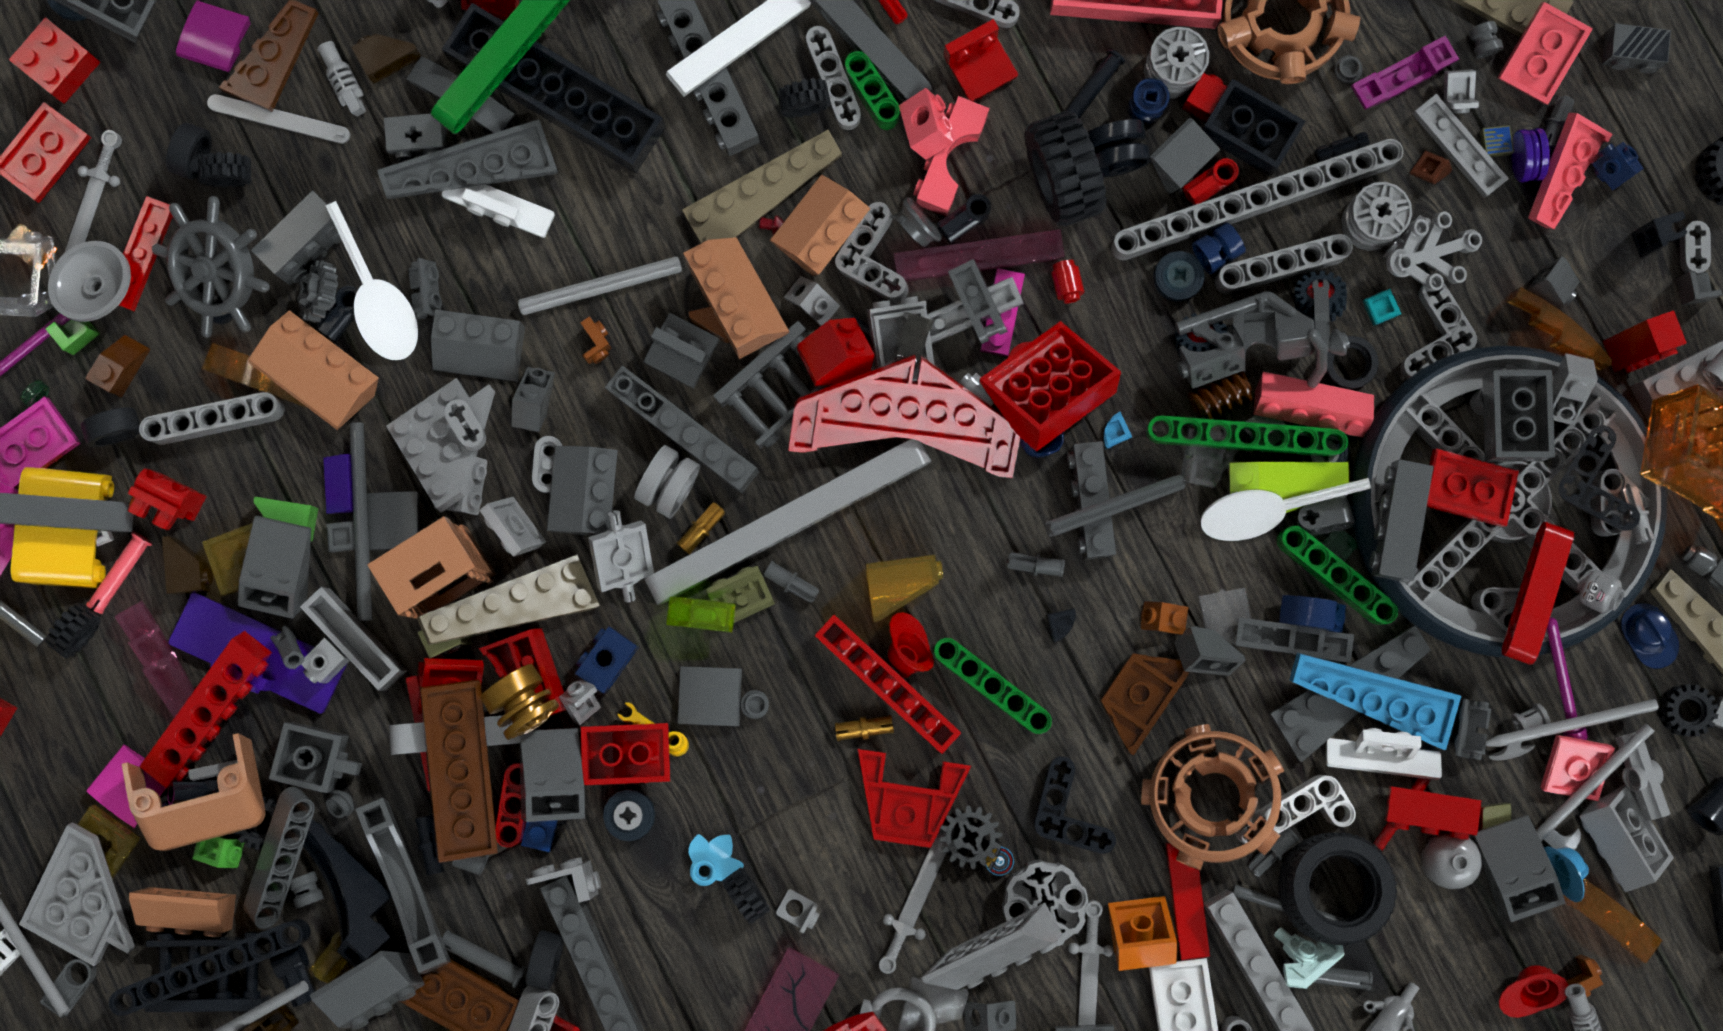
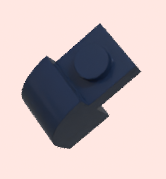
(1312, 613)

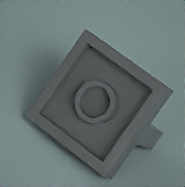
(681, 350)

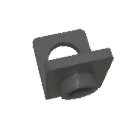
(994, 1016)

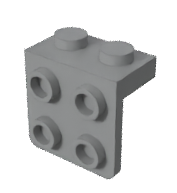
(584, 879)

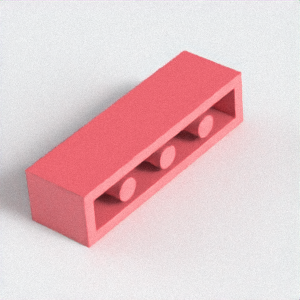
(1319, 407)

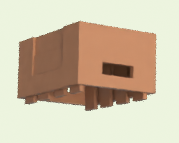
(429, 562)

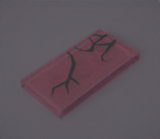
(793, 995)

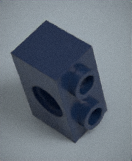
(622, 652)

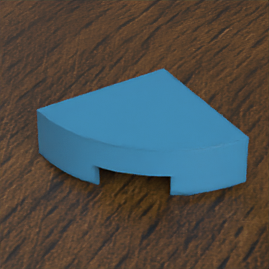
(1115, 431)

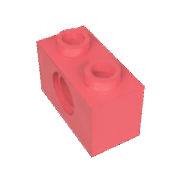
(926, 123)

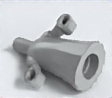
(1395, 1011)

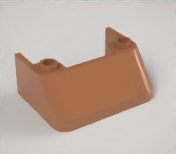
(231, 810)

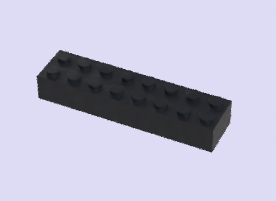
(564, 94)

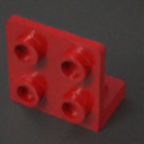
(979, 61)

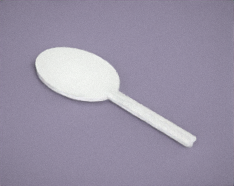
(379, 307)
(1258, 511)

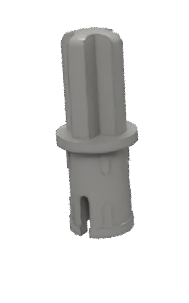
(1642, 531)

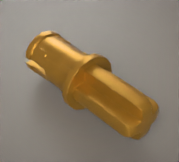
(701, 528)

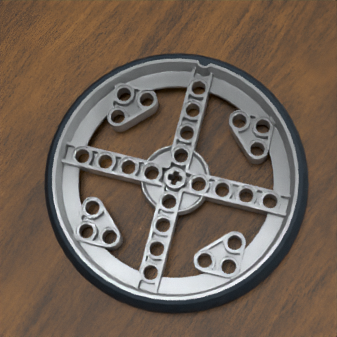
(1483, 628)

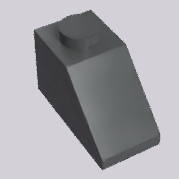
(1556, 283)
(1207, 652)

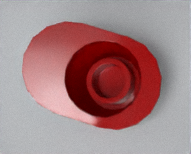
(909, 645)
(1532, 992)

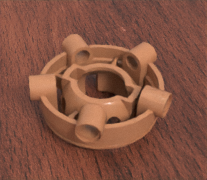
(1289, 50)
(1201, 741)

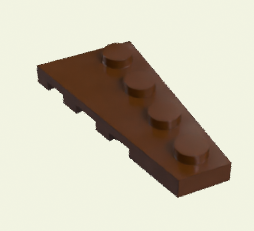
(269, 64)

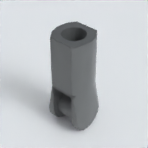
(288, 648)

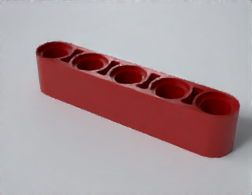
(1537, 593)

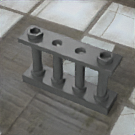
(752, 376)

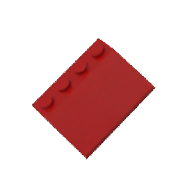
(1050, 385)

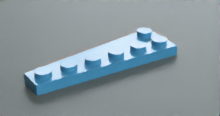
(1393, 701)

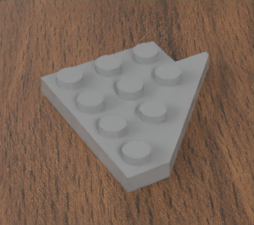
(434, 448)
(78, 900)

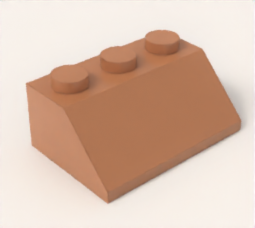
(819, 225)
(183, 910)

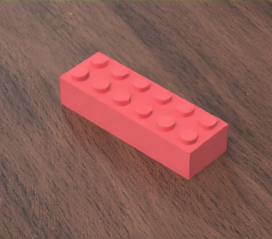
(1165, 12)

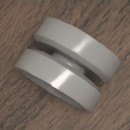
(667, 481)

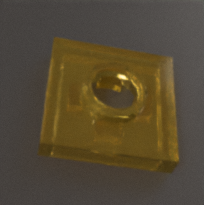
(122, 839)

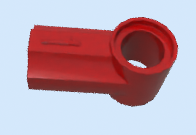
(1210, 183)

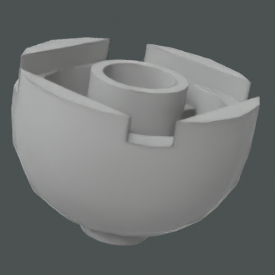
(1451, 861)

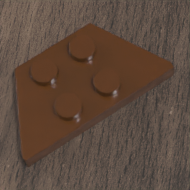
(1141, 695)

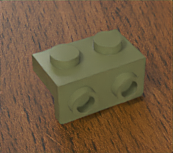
(745, 590)

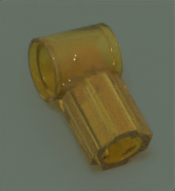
(330, 961)

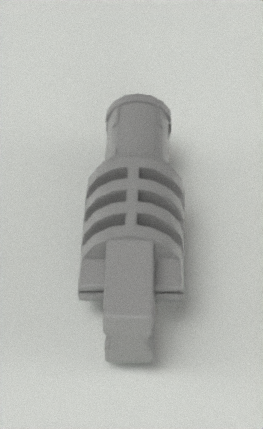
(342, 79)
(1581, 1013)

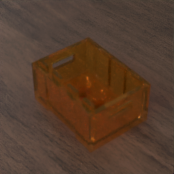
(1687, 447)

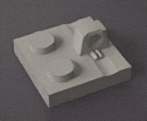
(512, 526)

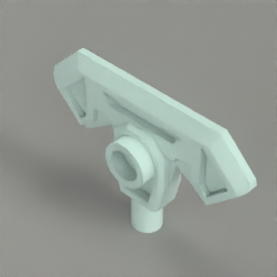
(1309, 959)

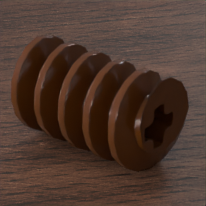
(1220, 395)

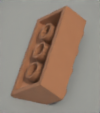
(735, 294)
(313, 370)

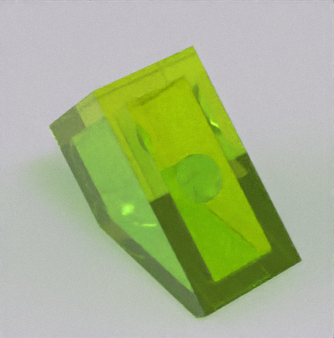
(700, 614)

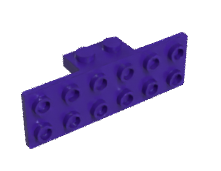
(208, 628)

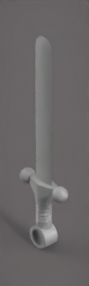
(98, 177)
(914, 903)
(1090, 964)

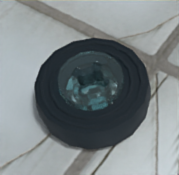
(1171, 284)

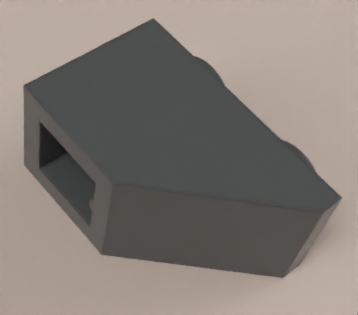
(532, 399)

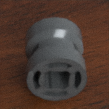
(1486, 40)
(303, 883)

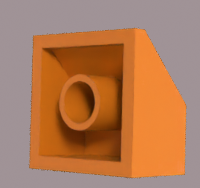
(1142, 933)

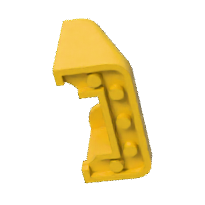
(59, 554)

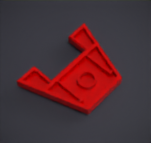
(904, 811)

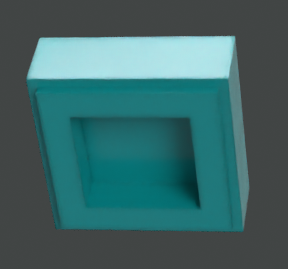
(1381, 307)

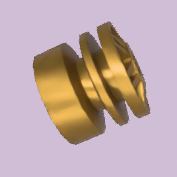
(519, 701)

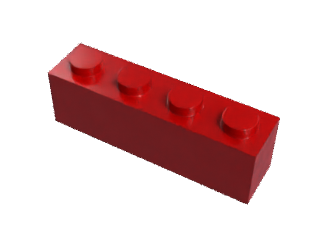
(1645, 343)

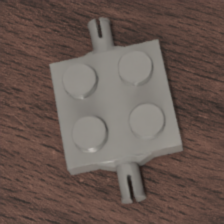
(621, 556)

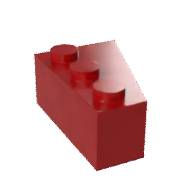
(526, 649)
(1432, 812)

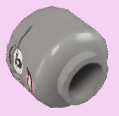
(1600, 591)

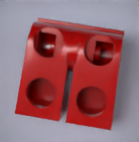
(166, 495)

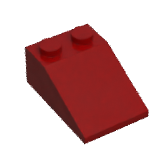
(625, 754)

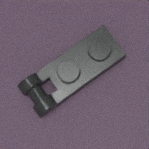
(977, 300)

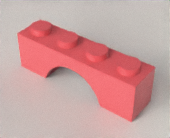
(938, 187)

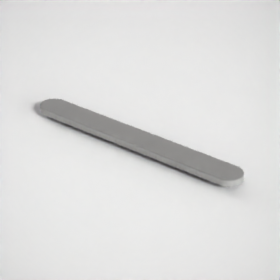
(279, 119)

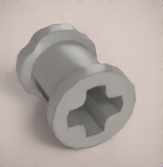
(1531, 718)

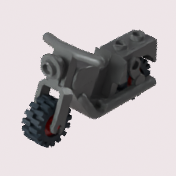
(1215, 351)

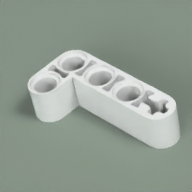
(1314, 802)

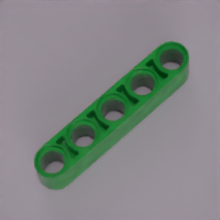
(1350, 577)
(1005, 691)

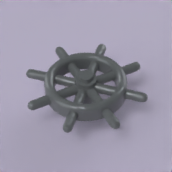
(210, 267)

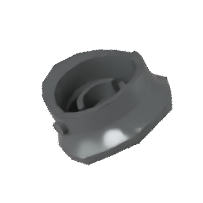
(917, 223)

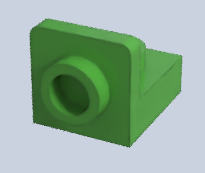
(219, 852)

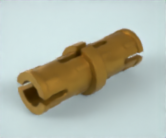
(864, 728)

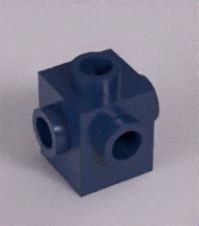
(1617, 164)

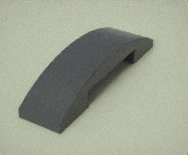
(436, 81)

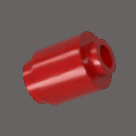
(1067, 281)

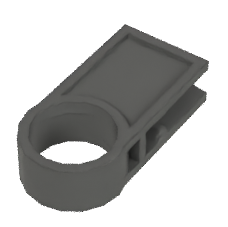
(68, 988)

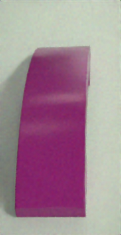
(1405, 73)

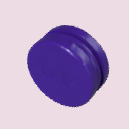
(1530, 155)

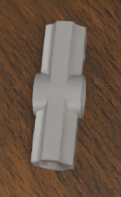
(1644, 779)

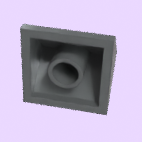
(1183, 155)

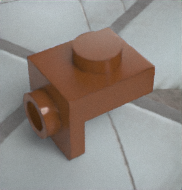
(597, 333)
(1164, 617)
(1590, 974)

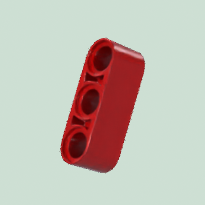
(505, 815)

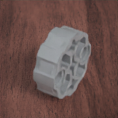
(1063, 882)

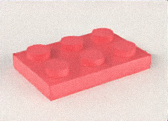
(1544, 53)

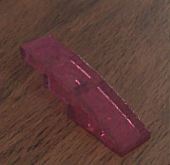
(156, 656)

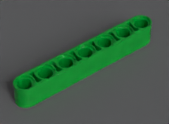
(495, 62)
(1260, 436)

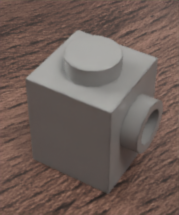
(324, 662)

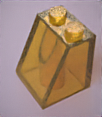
(900, 582)

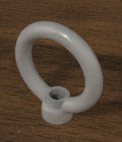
(902, 994)

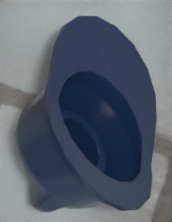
(1650, 635)

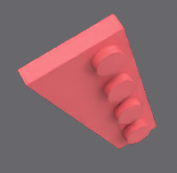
(1570, 160)

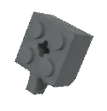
(328, 758)

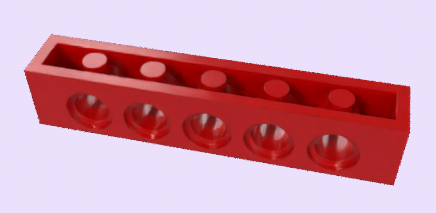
(887, 684)
(162, 761)

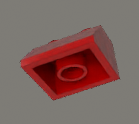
(836, 352)

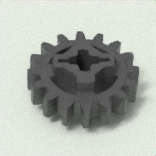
(317, 291)
(962, 820)

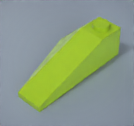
(1287, 478)

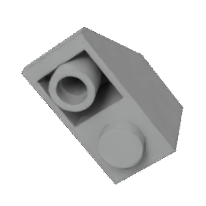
(1572, 387)

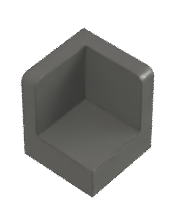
(1696, 288)

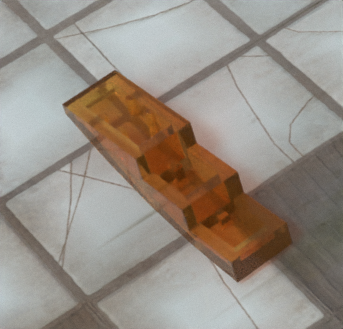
(1566, 333)

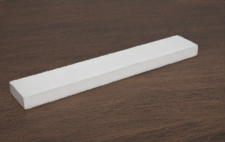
(734, 43)

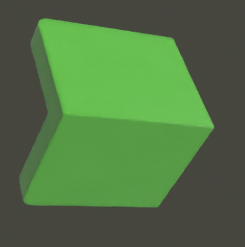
(72, 335)

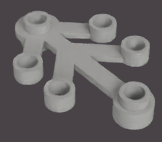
(1430, 253)

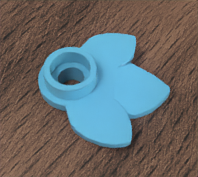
(714, 855)

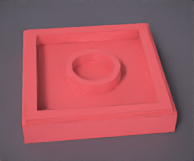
(1572, 764)

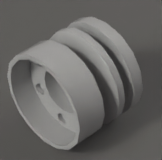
(1176, 75)
(1362, 221)

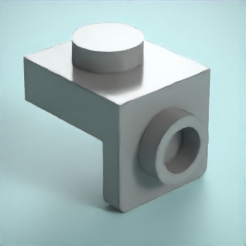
(1460, 90)
(580, 701)

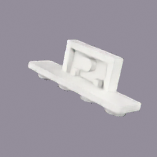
(503, 208)
(1385, 753)

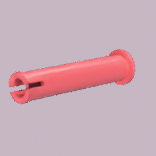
(118, 572)

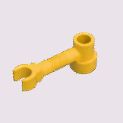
(636, 718)

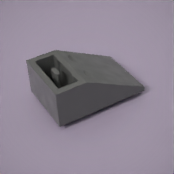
(275, 568)
(551, 775)
(1518, 869)

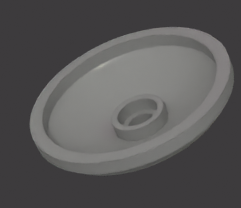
(79, 276)

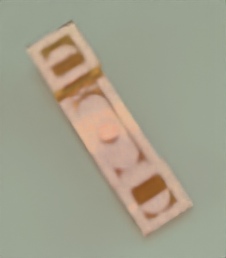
(235, 367)
(1617, 922)

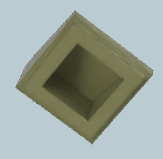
(1494, 814)

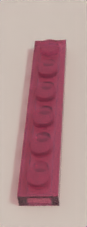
(986, 253)

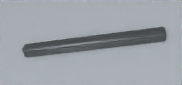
(1114, 505)

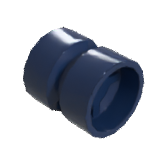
(1148, 101)
(1222, 246)

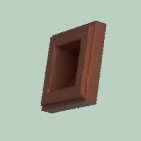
(1431, 168)

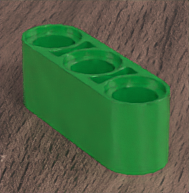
(868, 78)

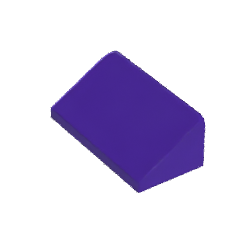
(338, 484)

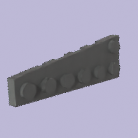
(495, 158)
(1313, 718)

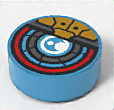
(1001, 863)

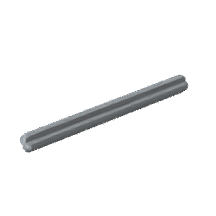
(599, 285)

